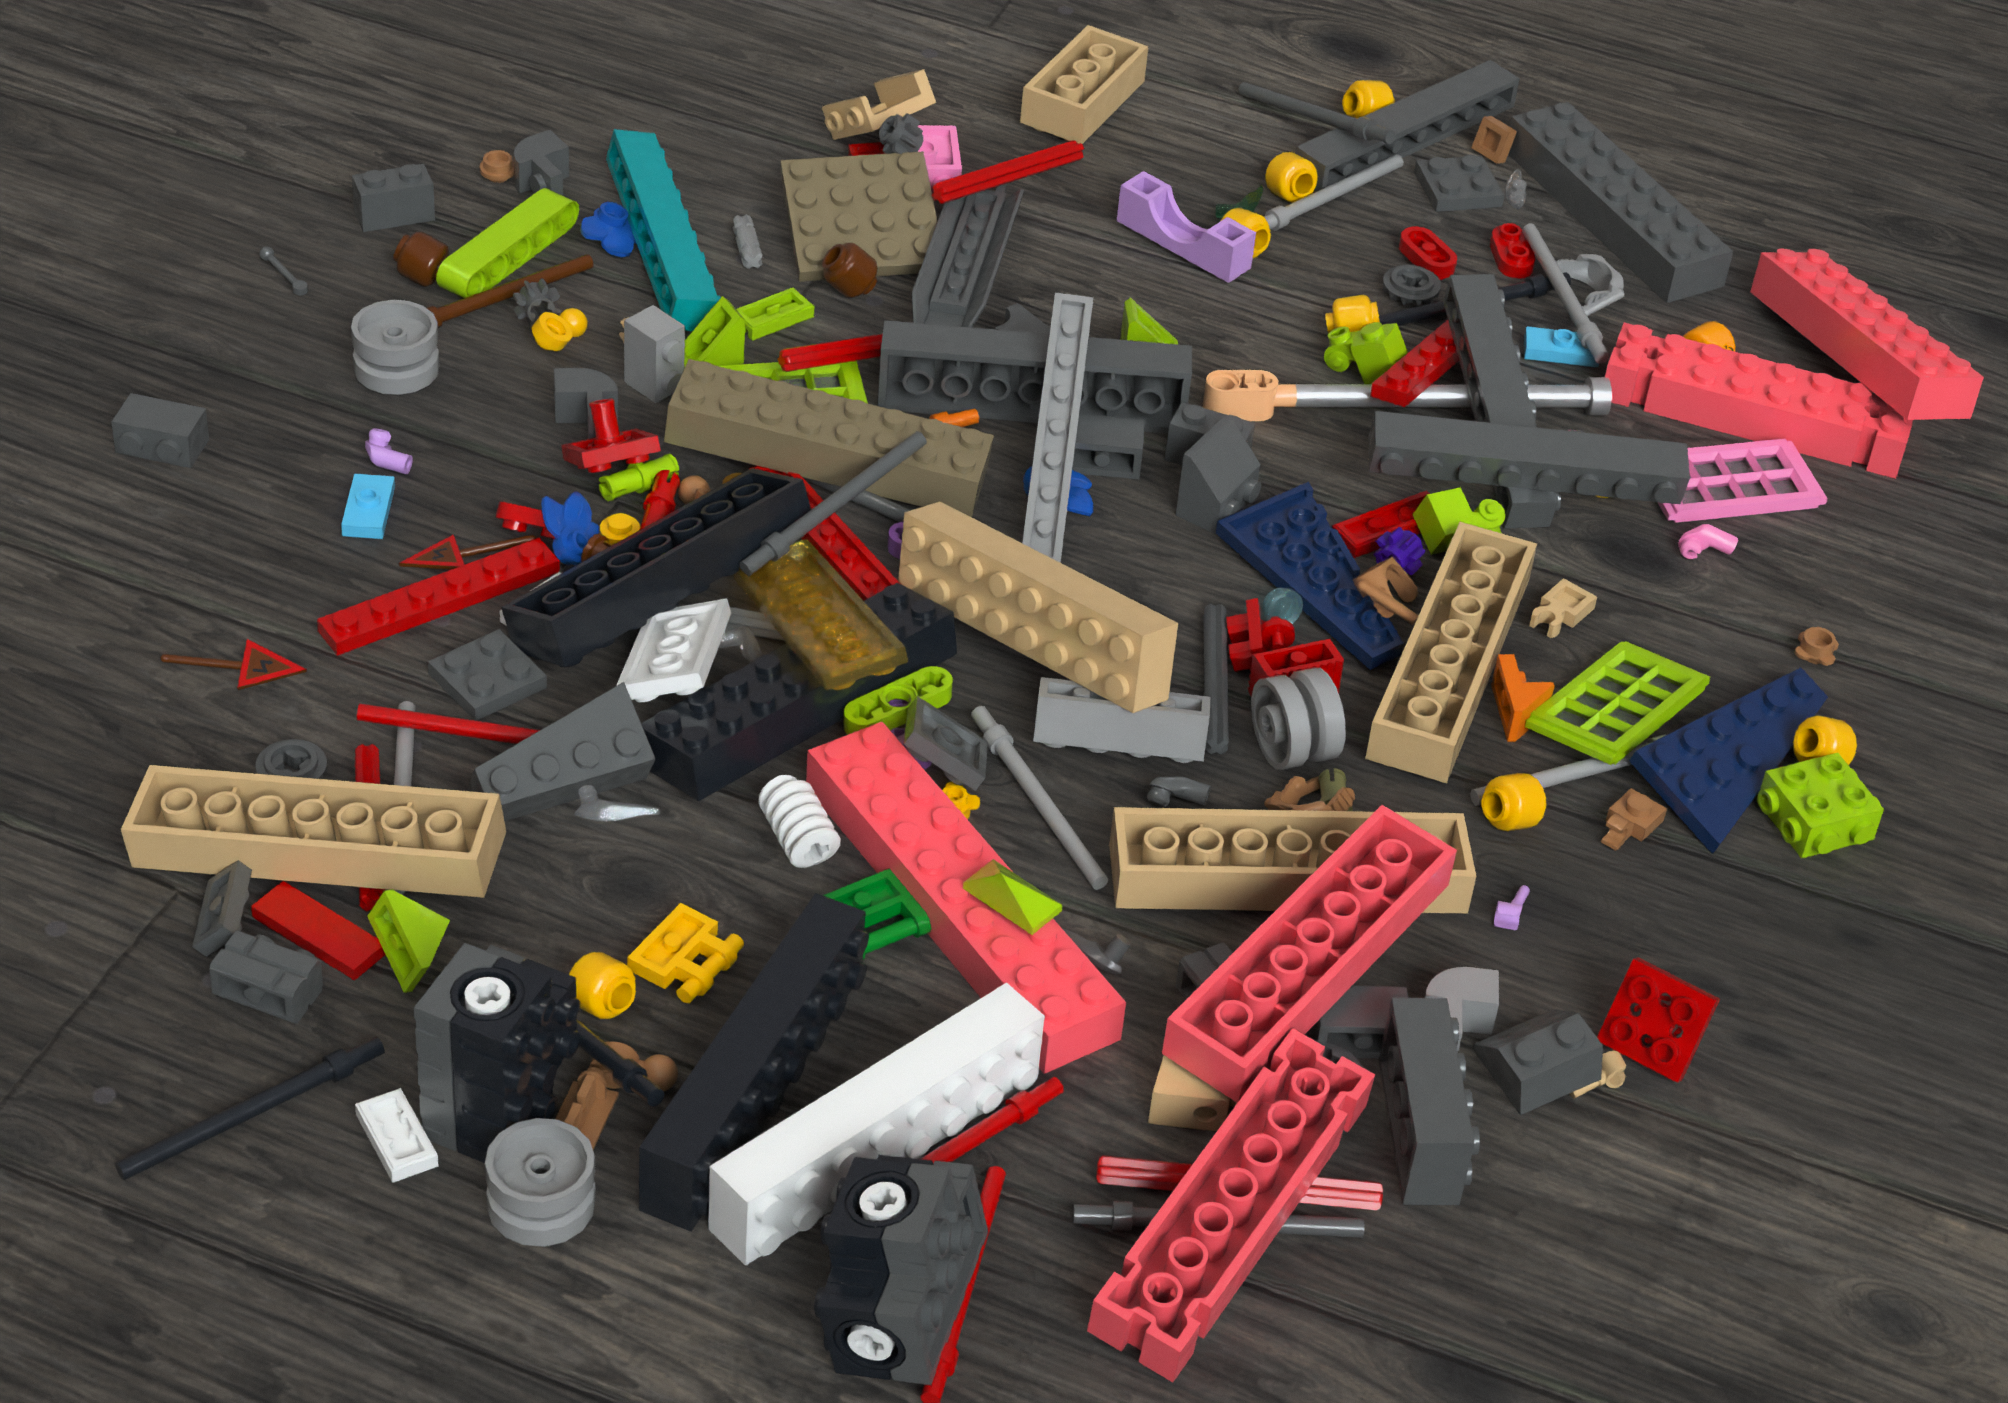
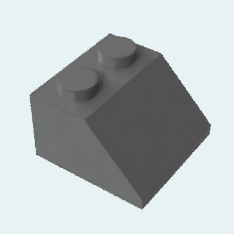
(1217, 476)
(1543, 1058)

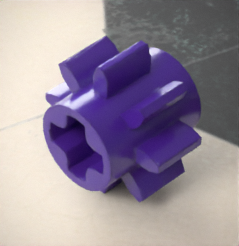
(1403, 546)

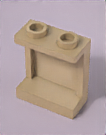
(897, 96)

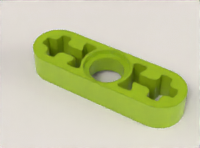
(929, 683)

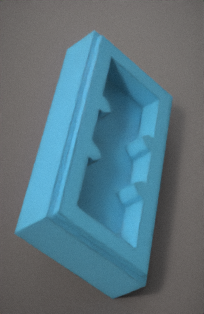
(1556, 347)
(368, 506)

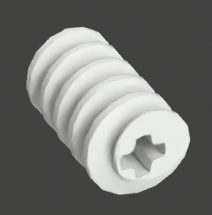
(798, 821)

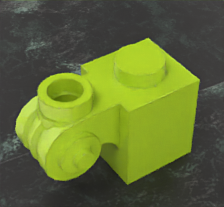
(1372, 348)
(1442, 511)

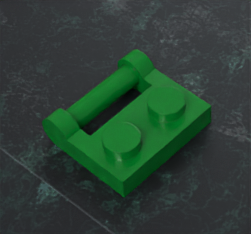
(883, 898)

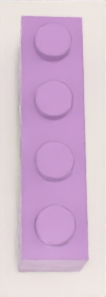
(1151, 210)

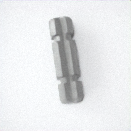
(747, 241)

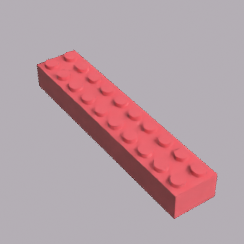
(914, 829)

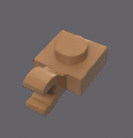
(1632, 816)

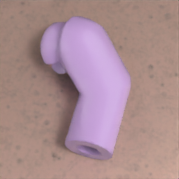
(383, 455)

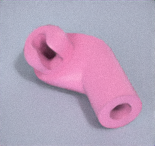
(1703, 537)

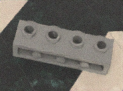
(1081, 718)

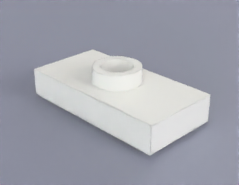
(396, 1135)

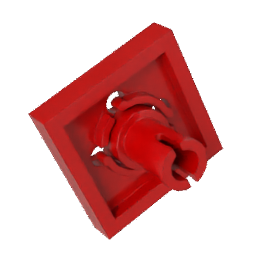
(609, 443)
(1659, 1018)

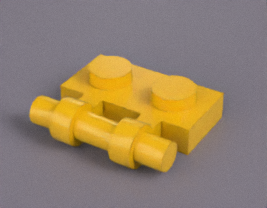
(674, 945)

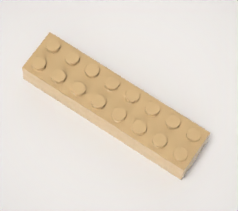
(1039, 606)
(1451, 653)
(316, 830)
(1250, 856)

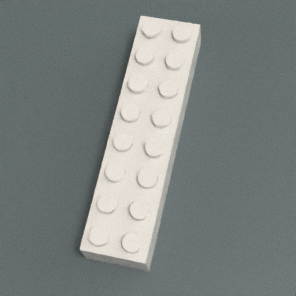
(890, 1109)

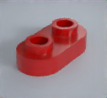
(1428, 251)
(1512, 251)
(519, 517)

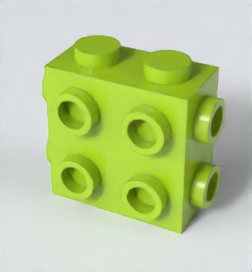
(1820, 805)

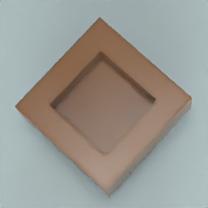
(1494, 139)

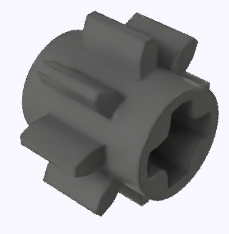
(901, 134)
(536, 299)

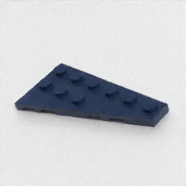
(1300, 551)
(1720, 760)

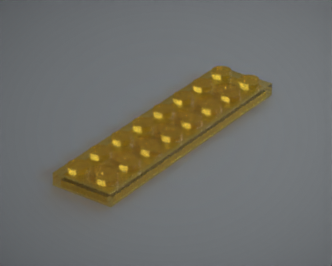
(822, 618)

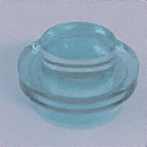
(1283, 604)

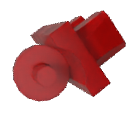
(1254, 636)

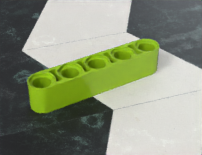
(508, 243)

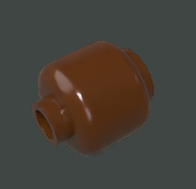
(420, 257)
(850, 270)

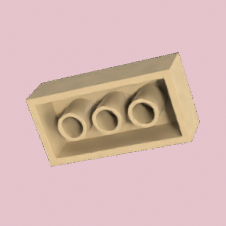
(1084, 84)

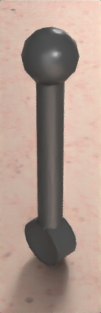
(299, 286)

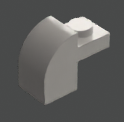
(1470, 996)

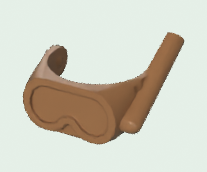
(1374, 584)
(1299, 787)

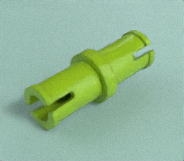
(637, 477)

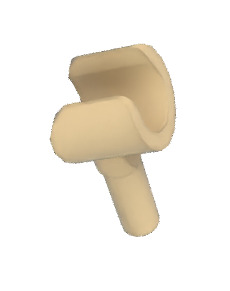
(1612, 1073)

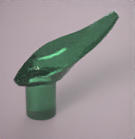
(1248, 203)

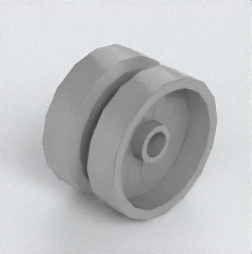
(395, 347)
(1298, 718)
(540, 1182)

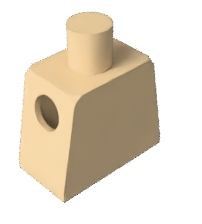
(1186, 1100)

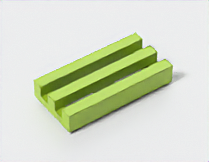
(775, 313)

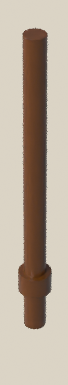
(506, 290)

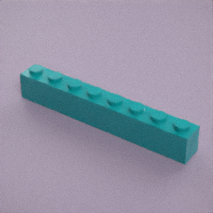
(661, 227)

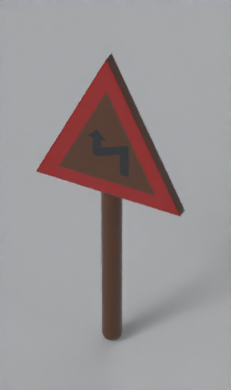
(448, 556)
(257, 667)

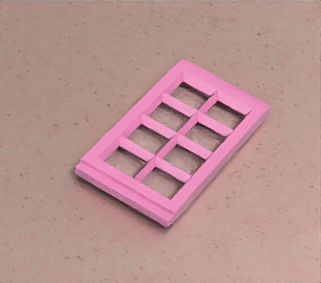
(1745, 481)

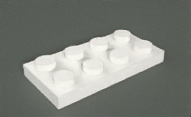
(675, 650)

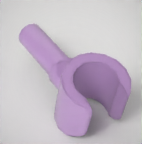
(1507, 913)

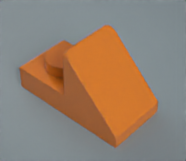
(1515, 696)

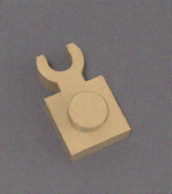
(1563, 604)

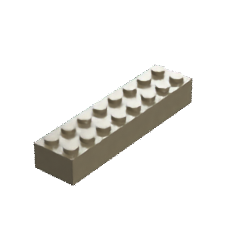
(824, 436)

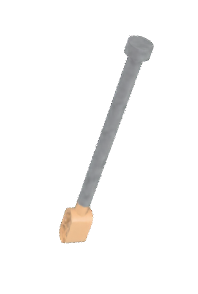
(1256, 393)

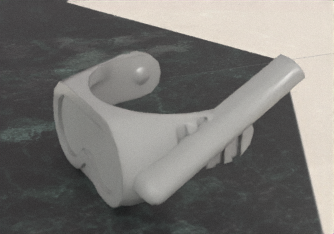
(1599, 275)

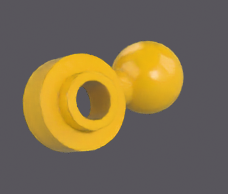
(555, 331)

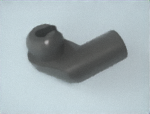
(1178, 787)

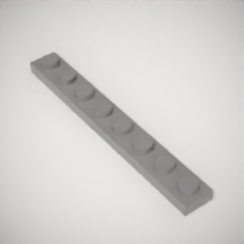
(1057, 425)

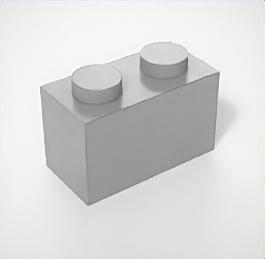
(653, 353)

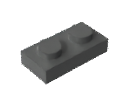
(222, 908)

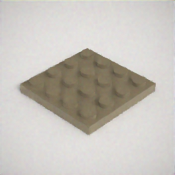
(864, 200)

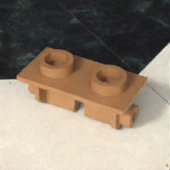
(588, 1104)

